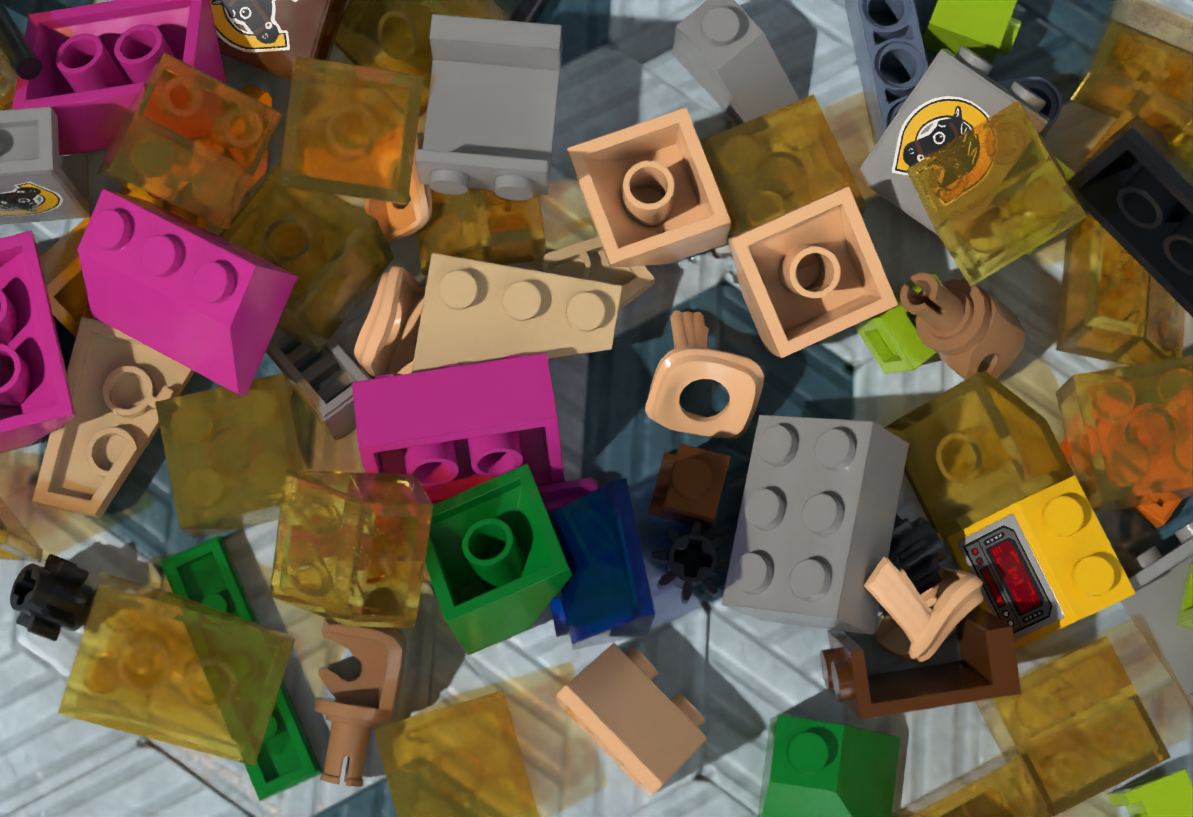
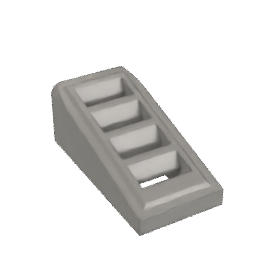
(334, 402)

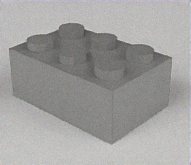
(815, 522)

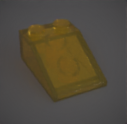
(175, 670)

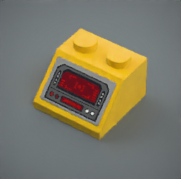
(1042, 562)

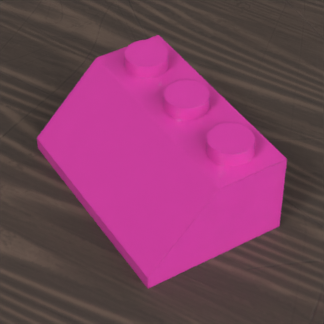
(102, 56)
(181, 289)
(32, 368)
(461, 424)

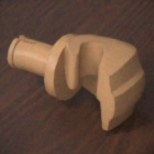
(964, 325)
(361, 700)

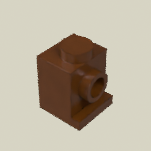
(689, 486)

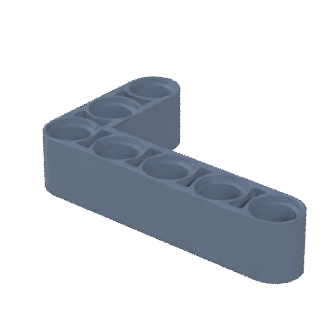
(903, 49)

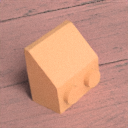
(651, 192)
(810, 273)
(633, 717)

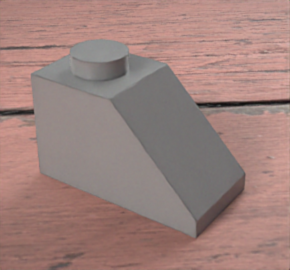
(732, 60)

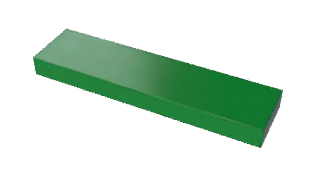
(211, 578)

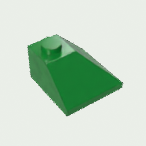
(494, 559)
(827, 770)

